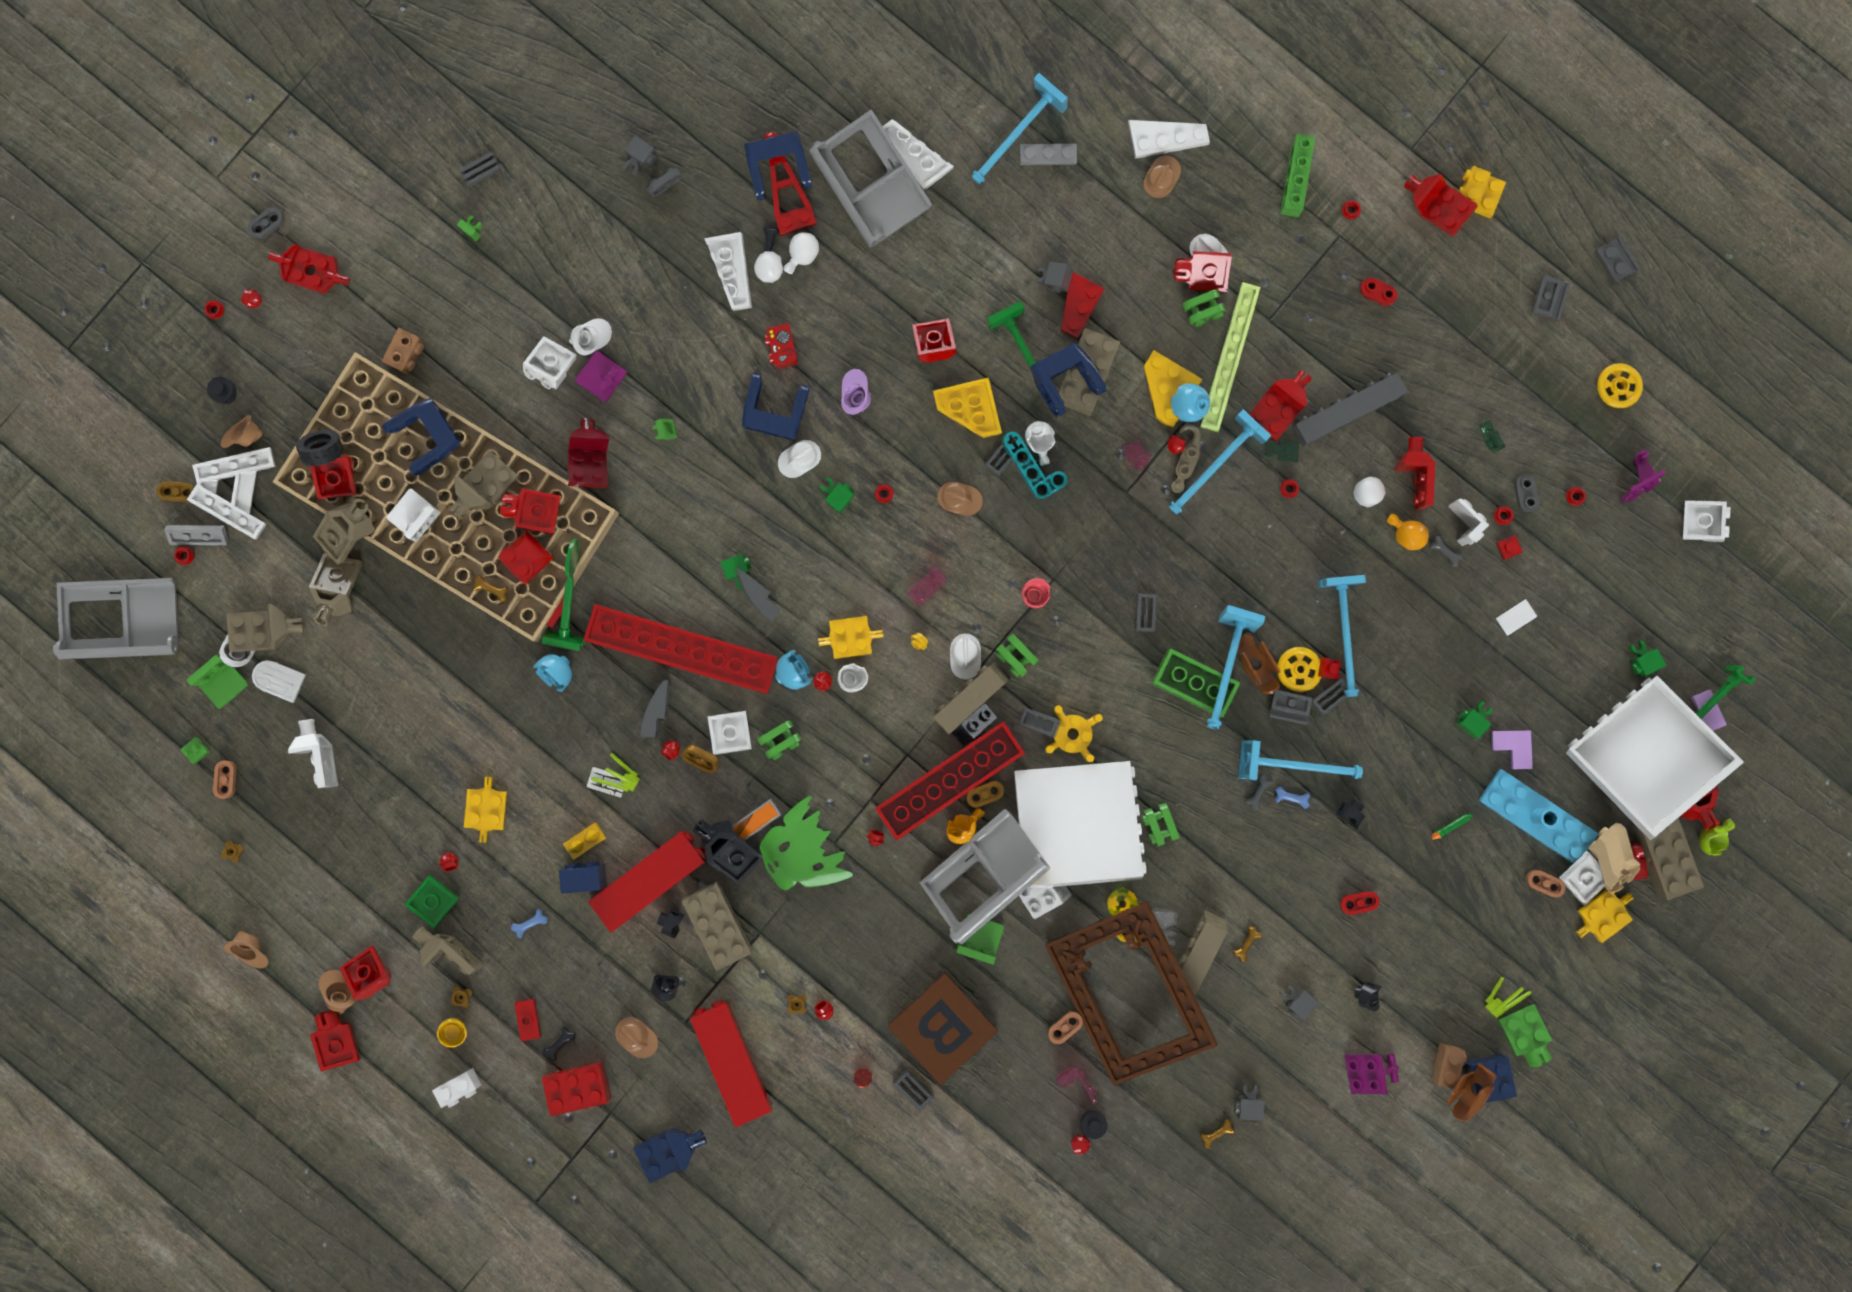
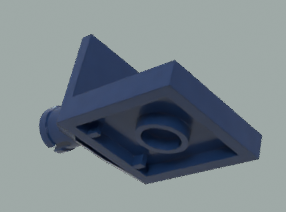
(668, 1152)

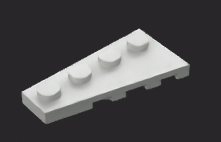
(1163, 137)
(923, 162)
(731, 265)

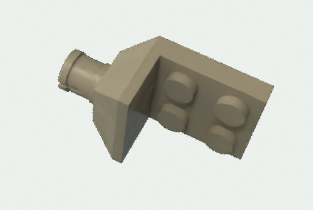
(483, 485)
(342, 529)
(332, 587)
(259, 629)
(435, 945)

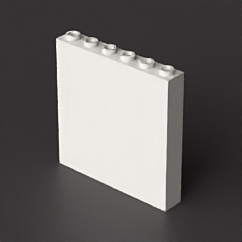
(1653, 757)
(1082, 822)

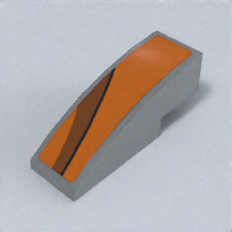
(757, 819)

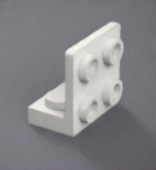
(413, 515)
(1043, 900)

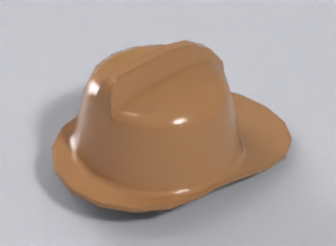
(1162, 176)
(242, 433)
(960, 498)
(247, 949)
(335, 991)
(636, 1037)

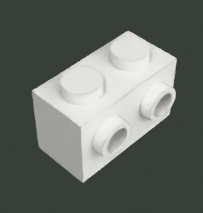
(460, 1086)

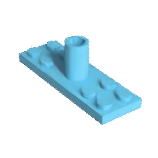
(1537, 816)

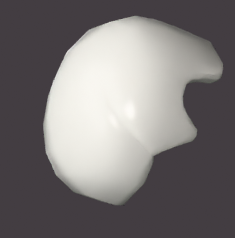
(768, 267)
(1369, 491)
(852, 678)

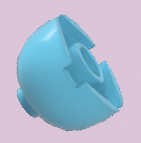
(1190, 403)
(554, 671)
(792, 671)

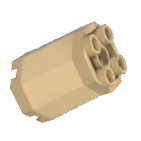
(1615, 857)

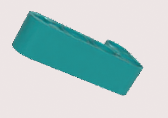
(1040, 479)

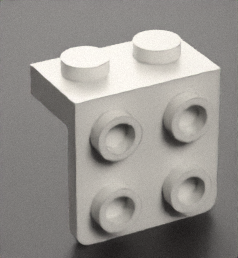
(1474, 520)

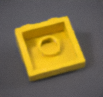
(1482, 190)

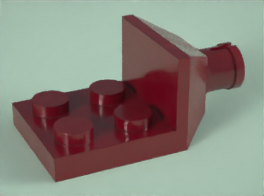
(587, 456)

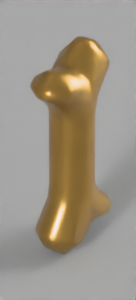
(499, 592)
(1242, 952)
(1209, 1138)

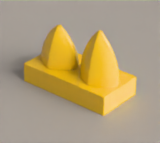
(584, 840)

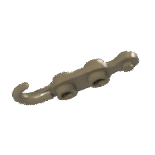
(1187, 459)

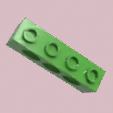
(1297, 175)

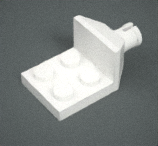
(322, 753)

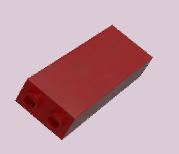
(647, 880)
(731, 1063)

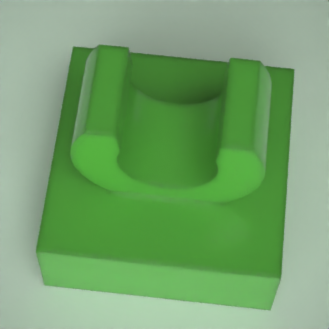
(469, 229)
(665, 429)
(195, 750)

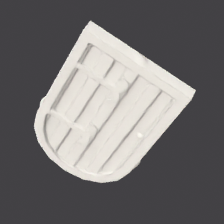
(278, 680)

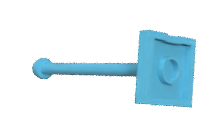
(1049, 95)
(1250, 428)
(1341, 585)
(1241, 620)
(1250, 760)

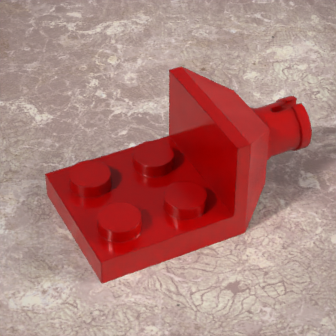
(1440, 203)
(1281, 404)
(1421, 462)
(1704, 810)

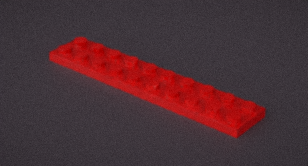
(681, 649)

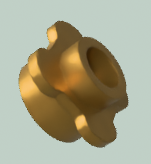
(237, 848)
(457, 992)
(796, 999)

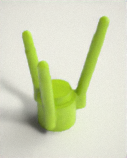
(628, 780)
(1497, 1007)

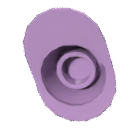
(855, 392)

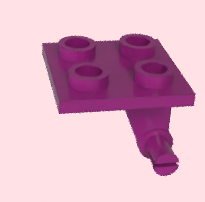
(601, 376)
(1647, 477)
(1368, 1074)

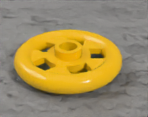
(1616, 370)
(1290, 683)

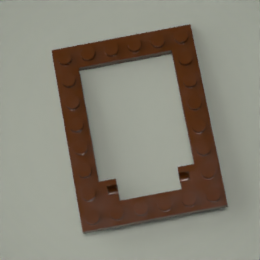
(1140, 921)

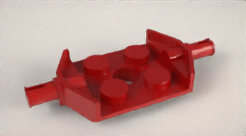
(296, 262)

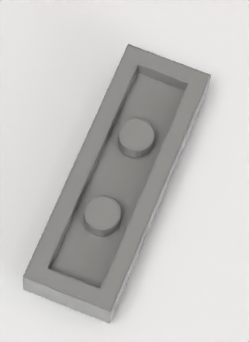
(1048, 154)
(196, 535)

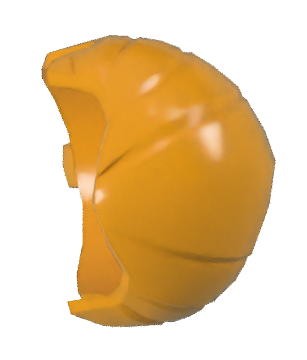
(1409, 534)
(963, 827)

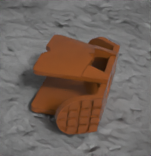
(1262, 677)
(1470, 1102)

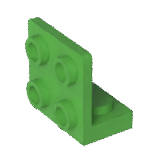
(218, 681)
(983, 943)

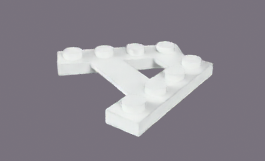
(244, 468)

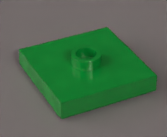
(432, 901)

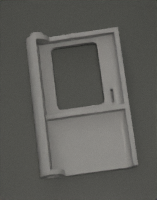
(887, 201)
(147, 618)
(1007, 858)

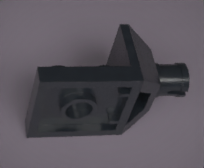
(727, 850)

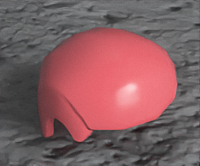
(1036, 593)

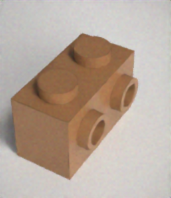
(403, 351)
(1448, 1065)

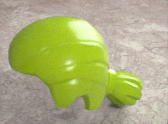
(1715, 839)

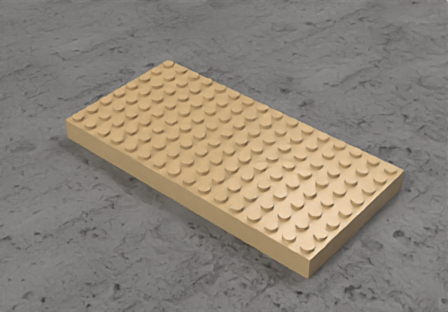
(451, 548)

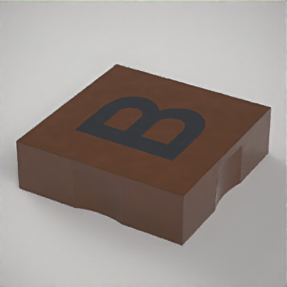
(942, 1028)

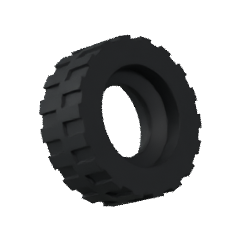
(319, 447)

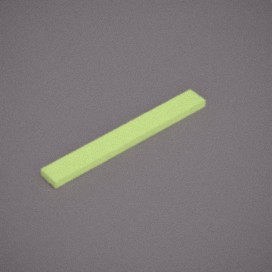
(1230, 356)

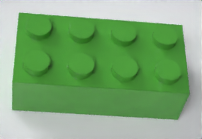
(1192, 682)

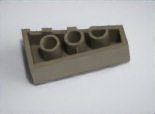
(971, 698)
(1202, 949)

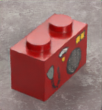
(781, 345)

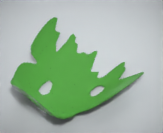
(804, 851)

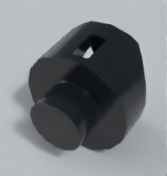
(221, 390)
(1352, 812)
(670, 923)
(664, 987)
(1368, 996)
(1093, 1124)

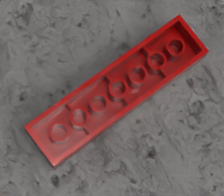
(949, 780)

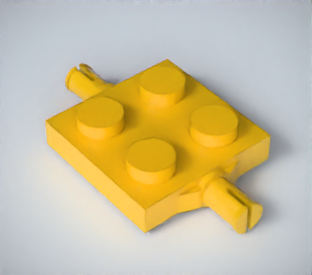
(850, 637)
(485, 809)
(1604, 915)

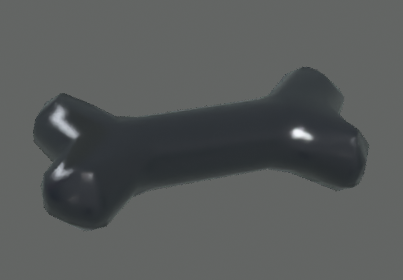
(770, 233)
(552, 1051)

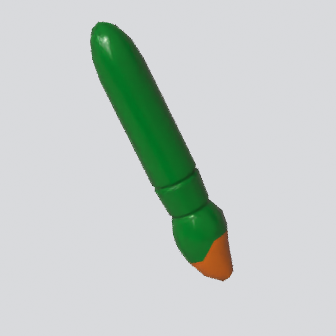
(1451, 826)

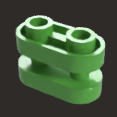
(1199, 317)
(1017, 667)
(791, 741)
(1150, 819)

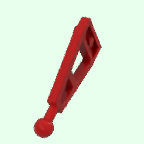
(795, 219)

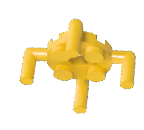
(1084, 734)

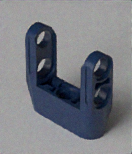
(771, 148)
(1059, 363)
(768, 422)
(437, 427)

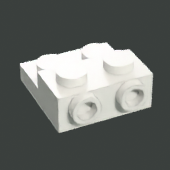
(548, 363)
(1706, 521)

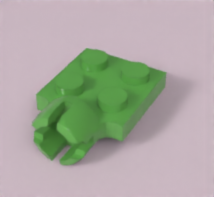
(1527, 1035)

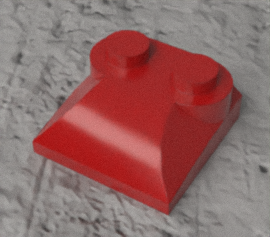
(934, 340)
(334, 478)
(525, 557)
(365, 974)

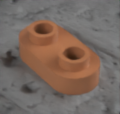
(223, 779)
(1544, 883)
(1065, 1027)

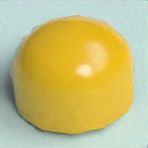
(452, 1032)

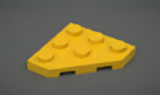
(1163, 380)
(970, 406)

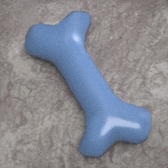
(1283, 795)
(520, 928)

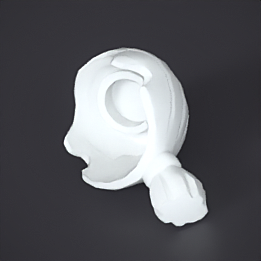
(802, 250)
(1040, 439)

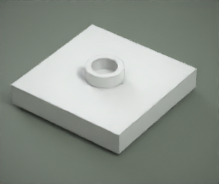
(729, 732)
(1584, 878)

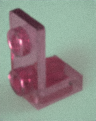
(1136, 455)
(927, 586)
(1067, 1078)

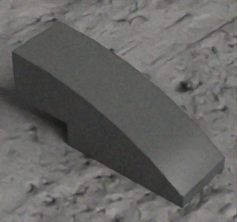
(756, 595)
(656, 710)

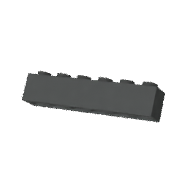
(1350, 409)

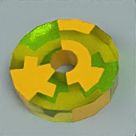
(1118, 895)

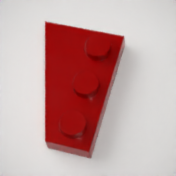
(1079, 304)

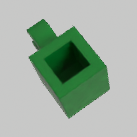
(839, 496)
(730, 564)
(1646, 661)
(1474, 721)

